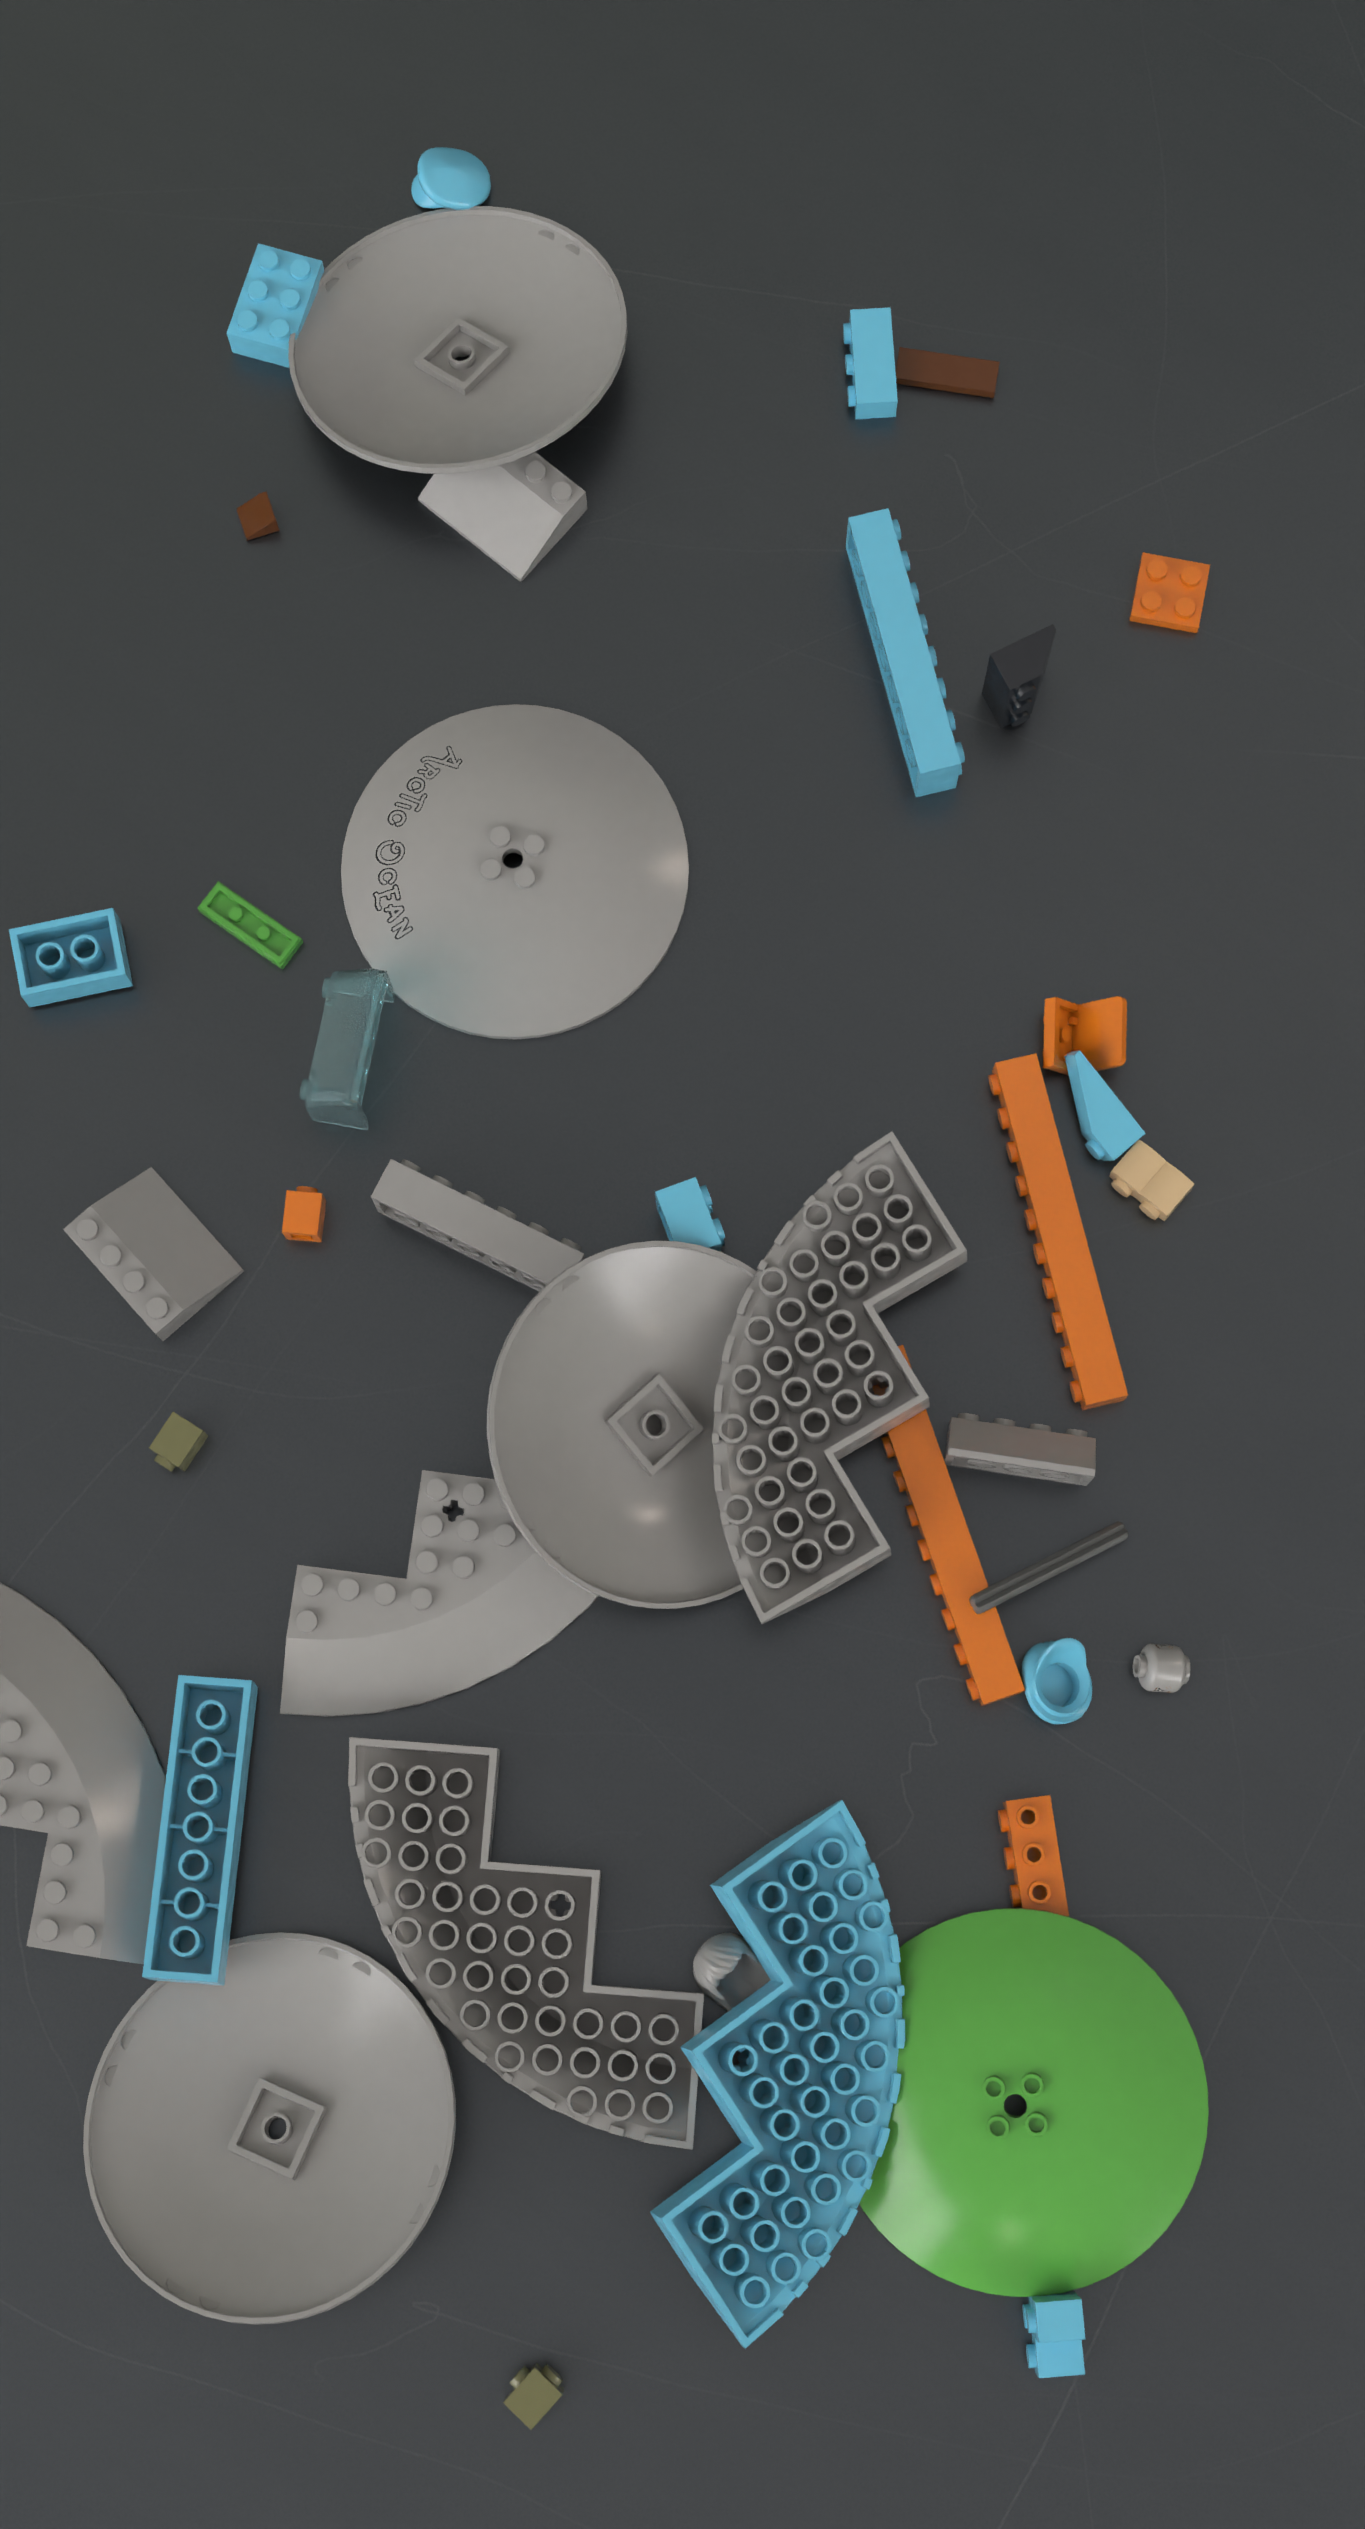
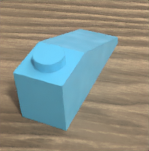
(1100, 1113)

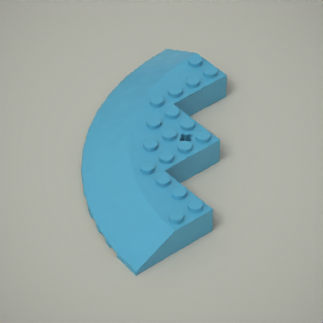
(809, 2075)

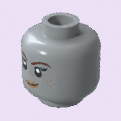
(1162, 1668)

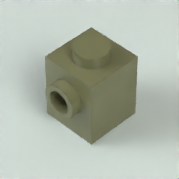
(534, 2393)

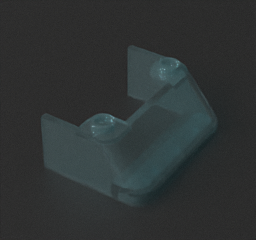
(345, 1046)

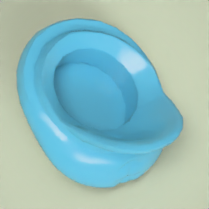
(450, 180)
(1057, 1680)

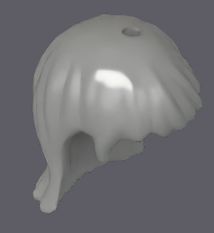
(728, 1970)

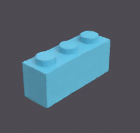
(871, 363)

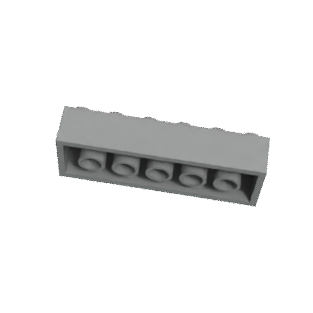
(472, 1227)

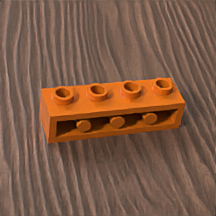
(1033, 1855)

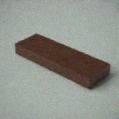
(946, 372)

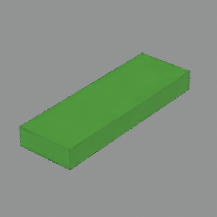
(250, 925)

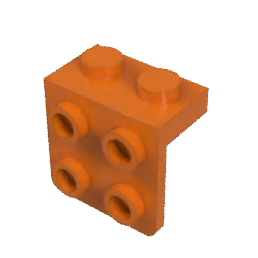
(1091, 1027)

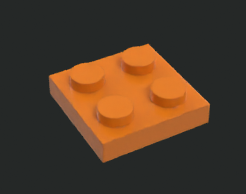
(1169, 592)

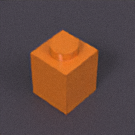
(304, 1214)

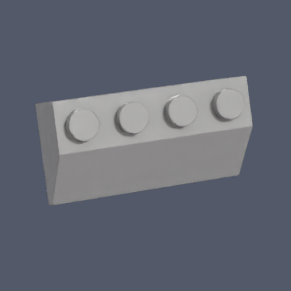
(1020, 1450)

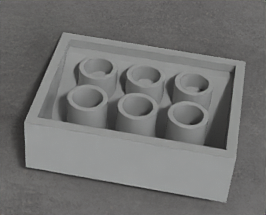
(508, 509)
(154, 1252)

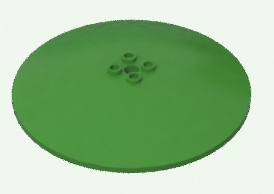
(1108, 2089)

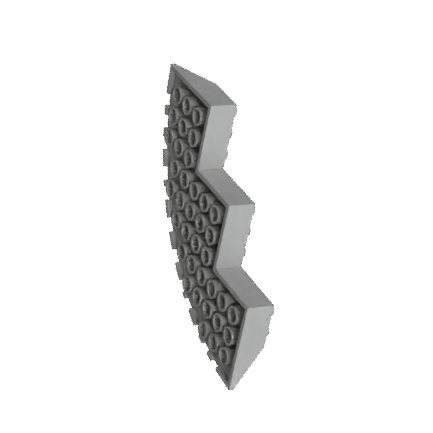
(804, 1375)
(464, 1613)
(87, 1777)
(501, 1960)

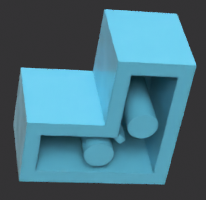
(1056, 2334)

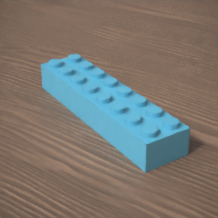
(903, 652)
(200, 1830)

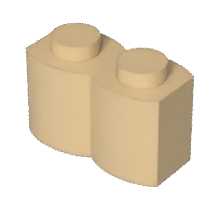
(1151, 1181)

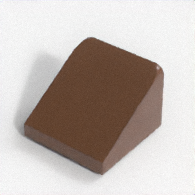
(257, 517)

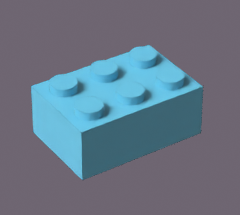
(273, 303)
(70, 957)

